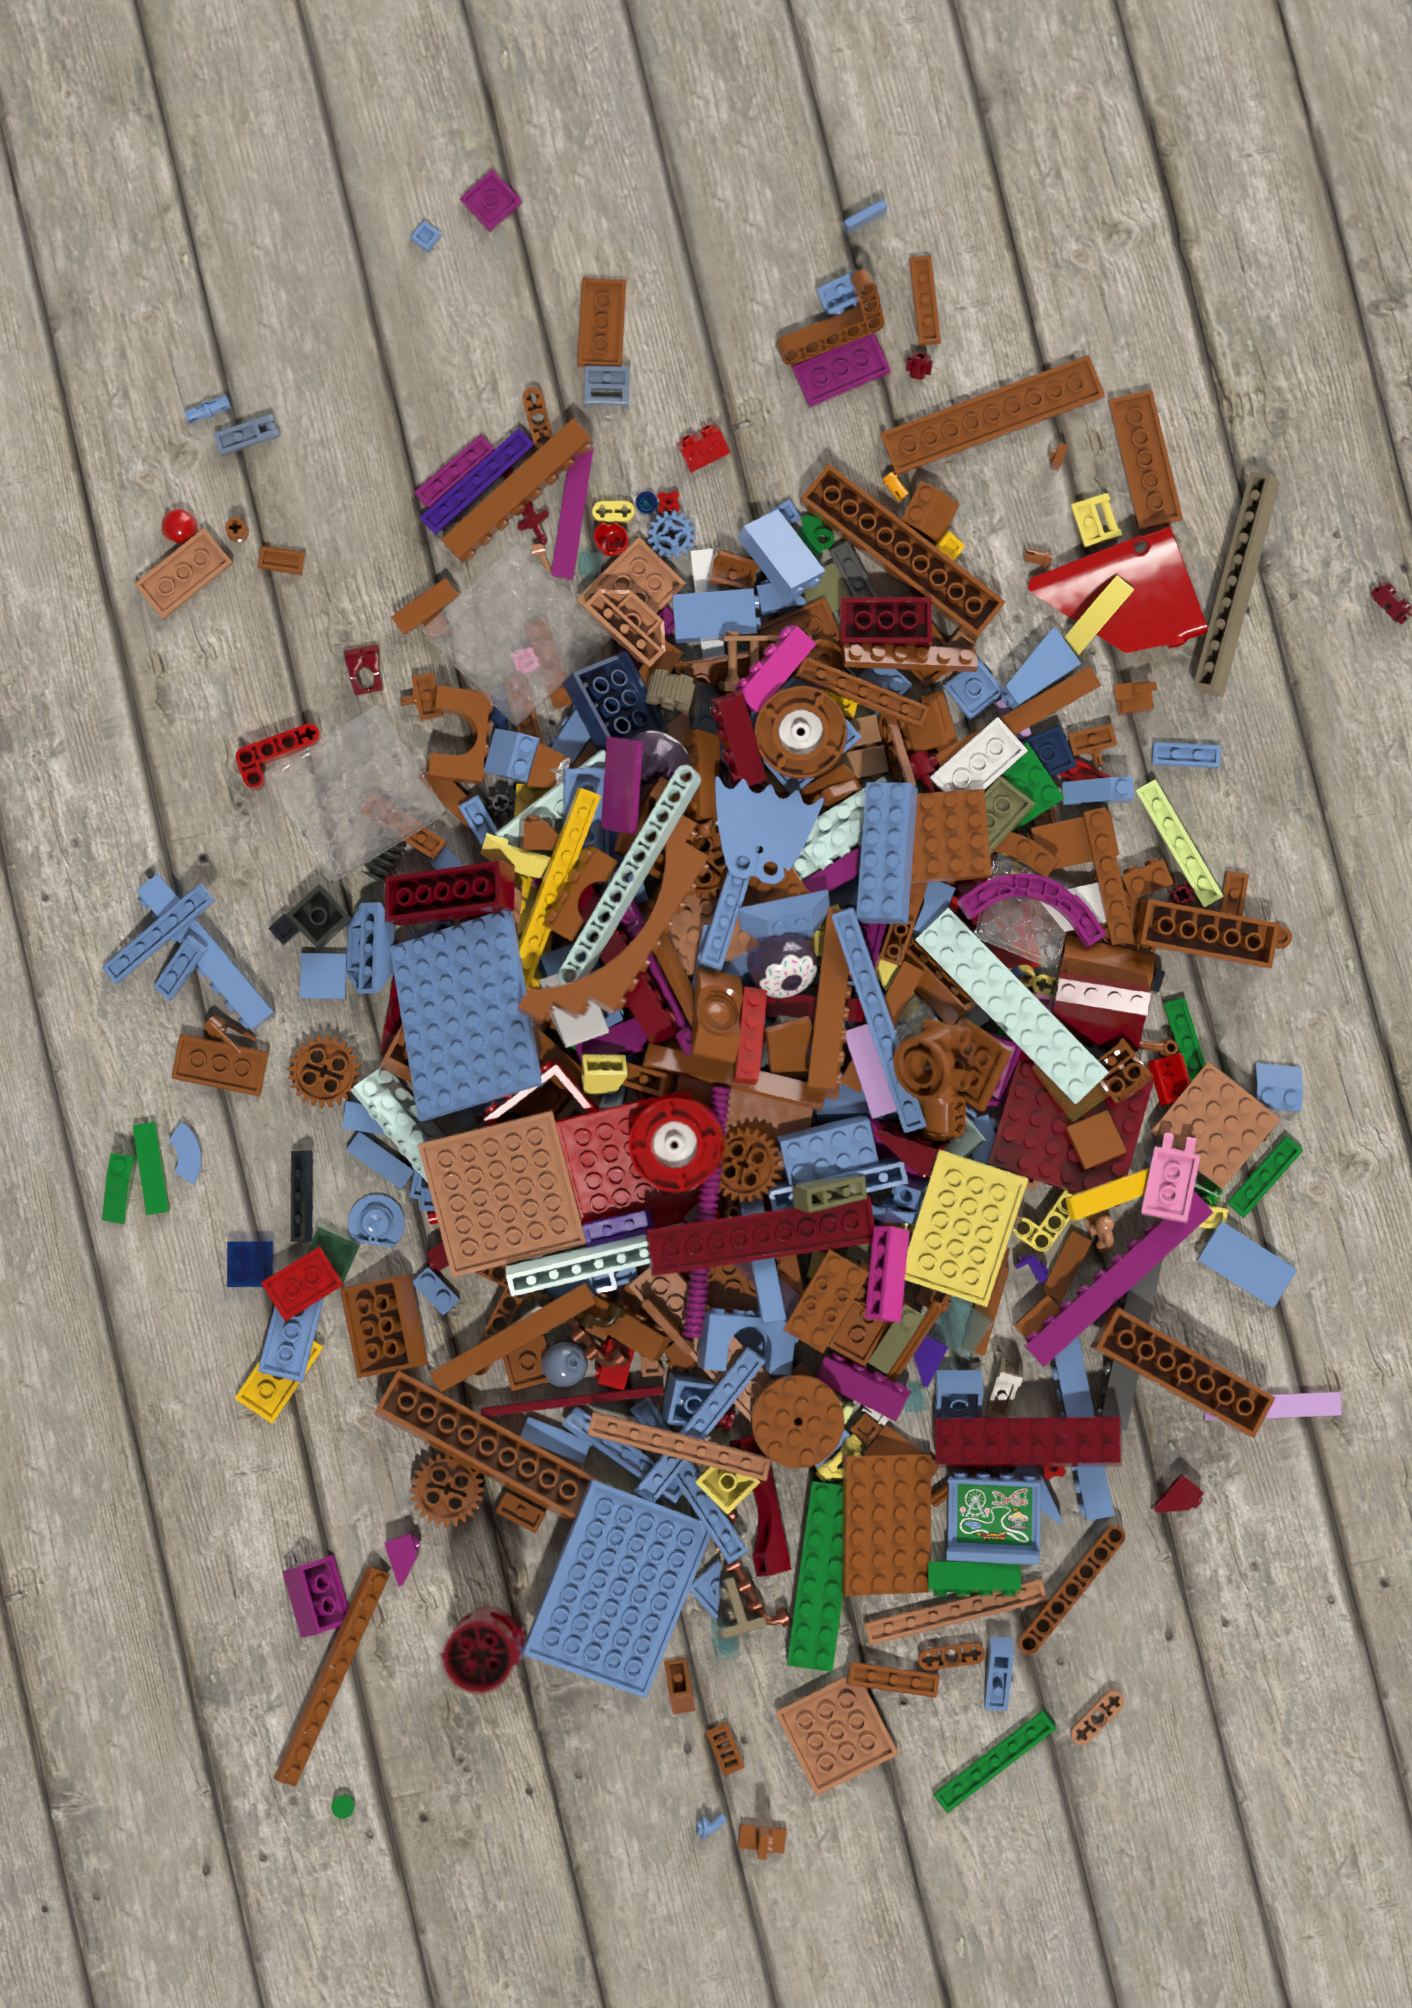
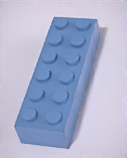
(887, 853)

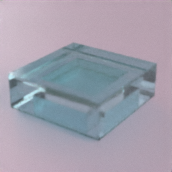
(590, 564)

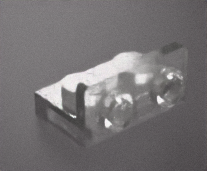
(913, 1018)

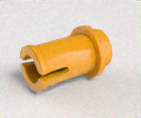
(895, 486)

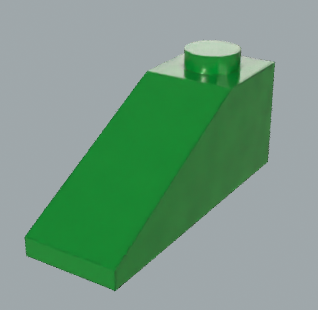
(118, 1187)

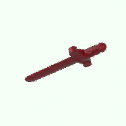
(532, 519)

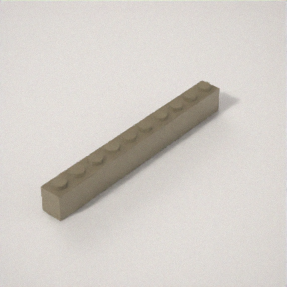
(1236, 584)

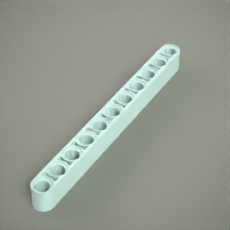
(630, 865)

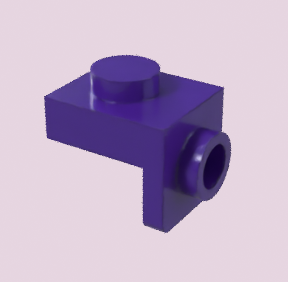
(1038, 1268)

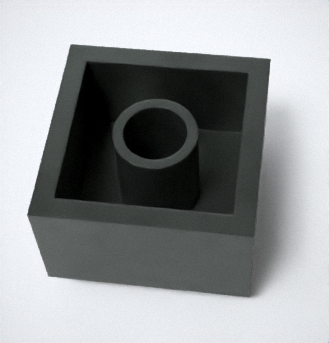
(319, 917)

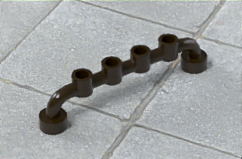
(587, 1318)

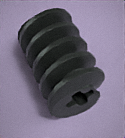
(383, 862)

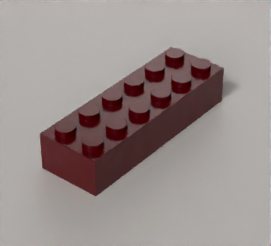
(449, 893)

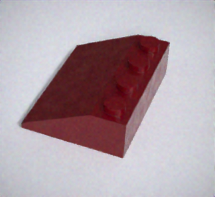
(1101, 1009)

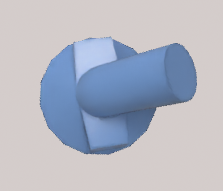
(705, 1828)

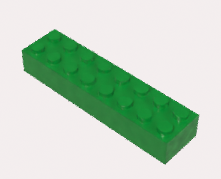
(819, 1581)

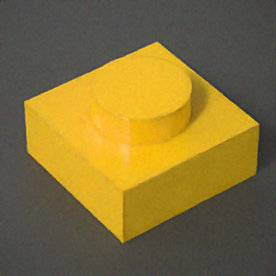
(950, 545)

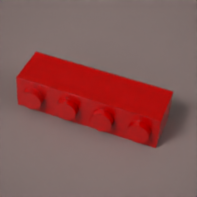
(752, 1027)

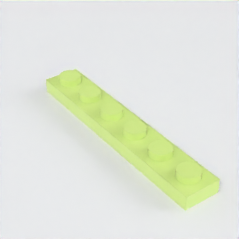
(1179, 843)

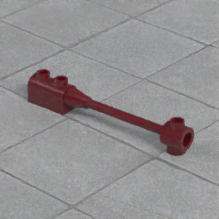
(922, 767)

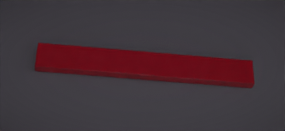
(572, 1401)

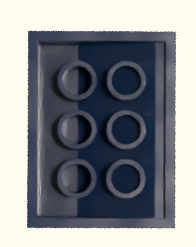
(612, 700)

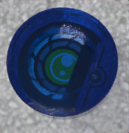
(646, 503)

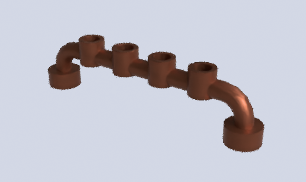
(593, 1350)
(745, 1586)

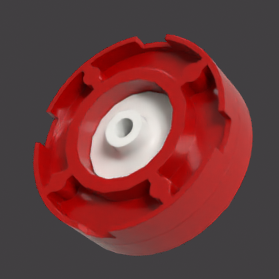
(654, 1148)

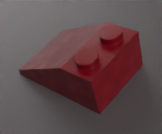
(911, 1147)

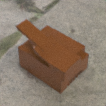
(1134, 697)

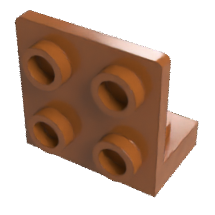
(543, 1099)

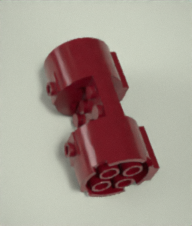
(483, 1649)

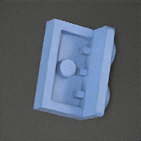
(837, 294)

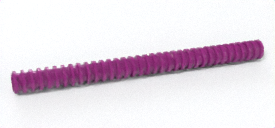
(706, 1212)

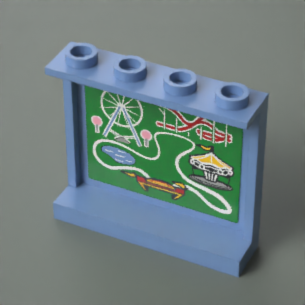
(994, 1518)

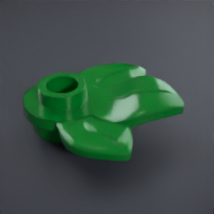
(812, 531)

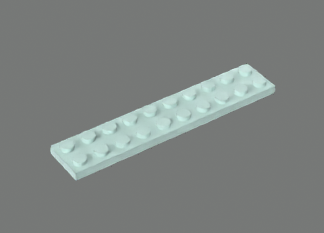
(1012, 1006)

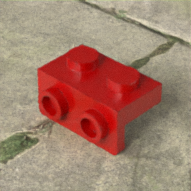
(703, 447)
(1169, 1077)

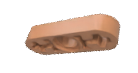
(1087, 1716)

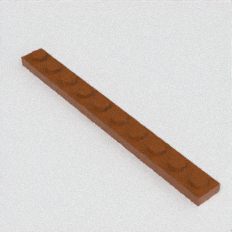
(331, 1676)

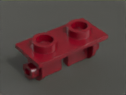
(1398, 608)

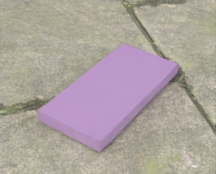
(870, 1071)

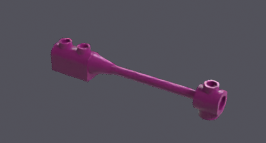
(632, 924)

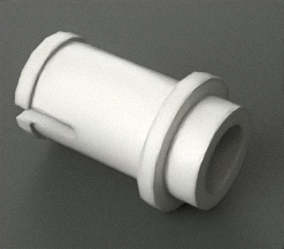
(877, 1416)

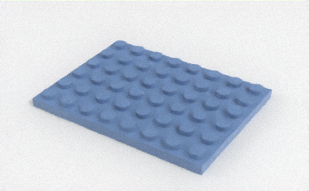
(462, 1015)
(617, 1589)

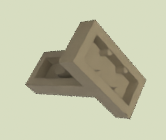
(1004, 1388)
(735, 1612)

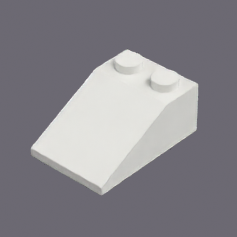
(573, 1030)

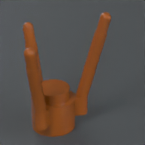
(217, 1029)

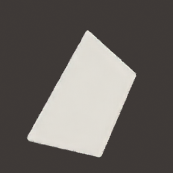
(1090, 896)

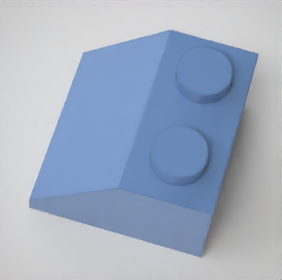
(888, 679)
(511, 755)
(1278, 1087)
(958, 1394)
(684, 1397)

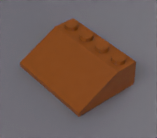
(384, 1326)

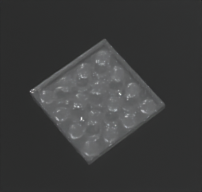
(1021, 922)

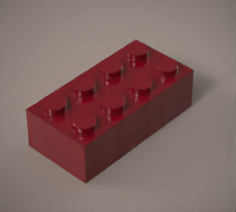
(886, 621)

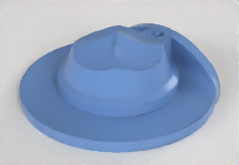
(376, 1221)

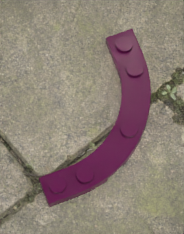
(1036, 888)

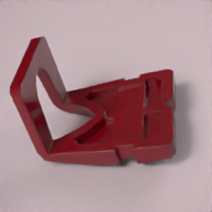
(365, 657)

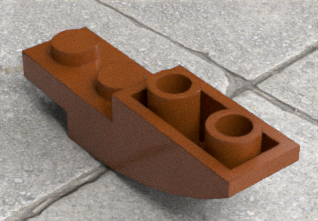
(899, 934)

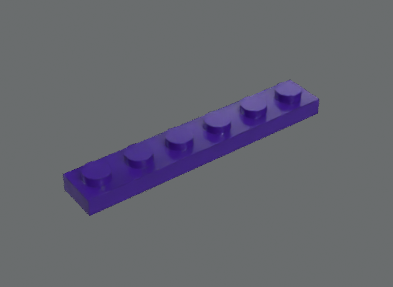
(477, 481)

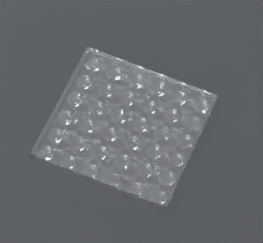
(516, 634)
(355, 793)

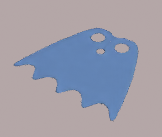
(763, 821)

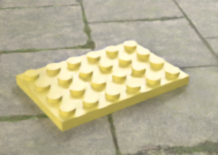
(963, 1227)

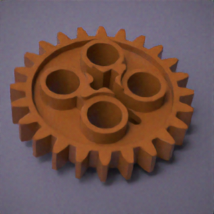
(714, 853)
(317, 1091)
(764, 1172)
(441, 1511)

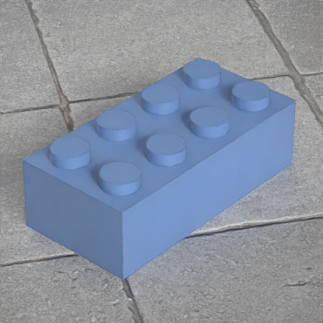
(827, 1149)

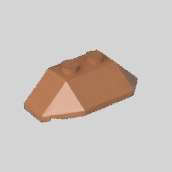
(629, 623)

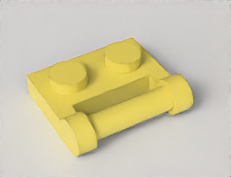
(1089, 522)

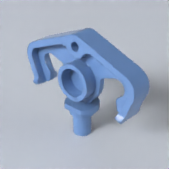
(892, 1213)

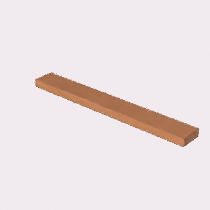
(679, 1446)
(951, 1612)

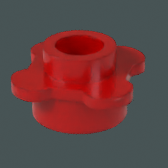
(664, 497)
(1049, 1473)

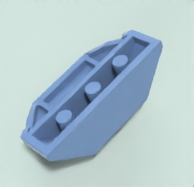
(794, 914)
(369, 948)

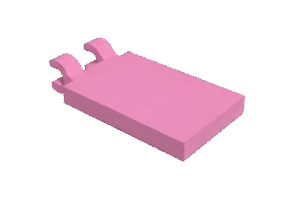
(1171, 1180)

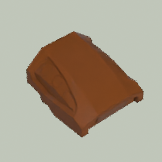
(1125, 1070)

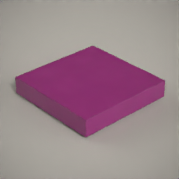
(491, 201)

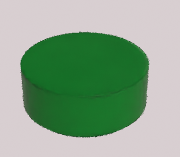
(343, 1806)

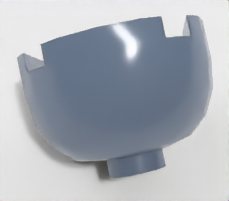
(564, 1364)

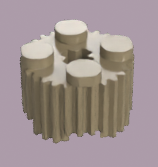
(670, 691)

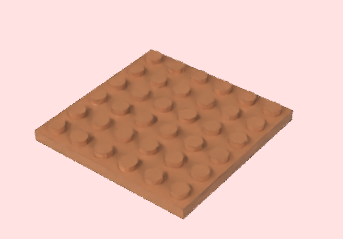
(502, 1193)

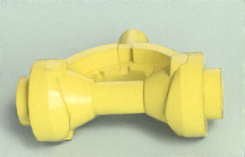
(829, 1470)

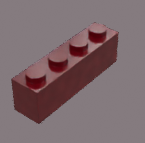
(738, 739)

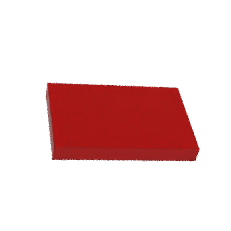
(302, 1284)

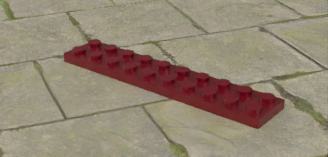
(758, 1237)

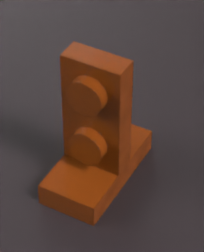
(762, 1839)

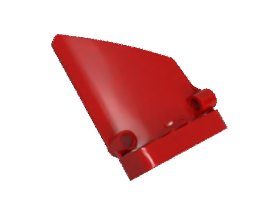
(1157, 612)

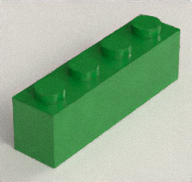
(974, 1578)

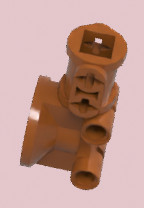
(927, 1073)

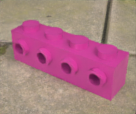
(775, 667)
(887, 1274)

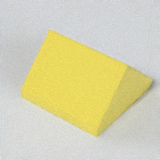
(725, 1487)

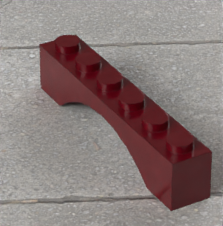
(770, 1550)

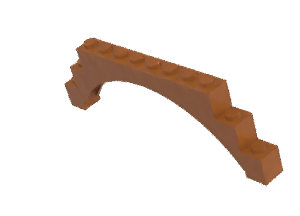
(611, 983)

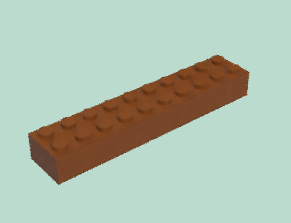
(902, 552)
(484, 1446)

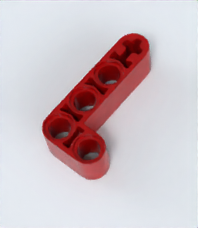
(279, 752)

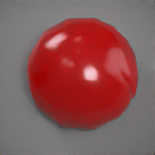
(179, 526)
(611, 539)

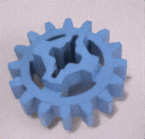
(679, 532)

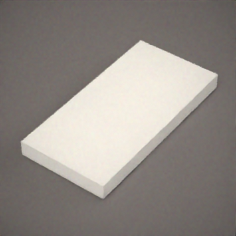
(980, 760)

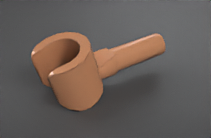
(539, 550)

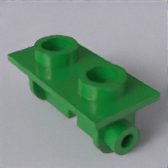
(1208, 1191)

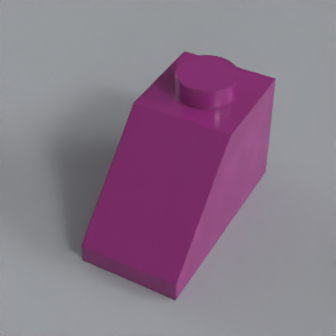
(402, 1555)

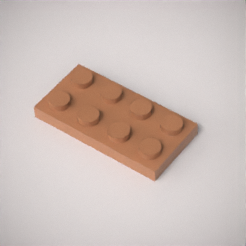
(183, 573)

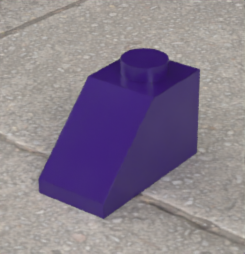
(928, 1359)

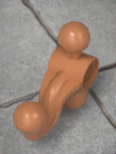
(1101, 1224)

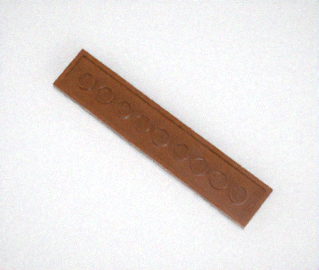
(992, 415)

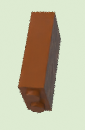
(1067, 840)

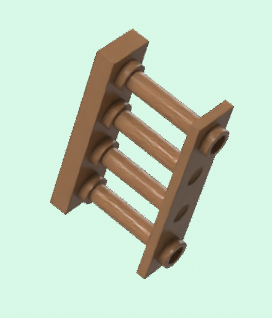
(732, 638)

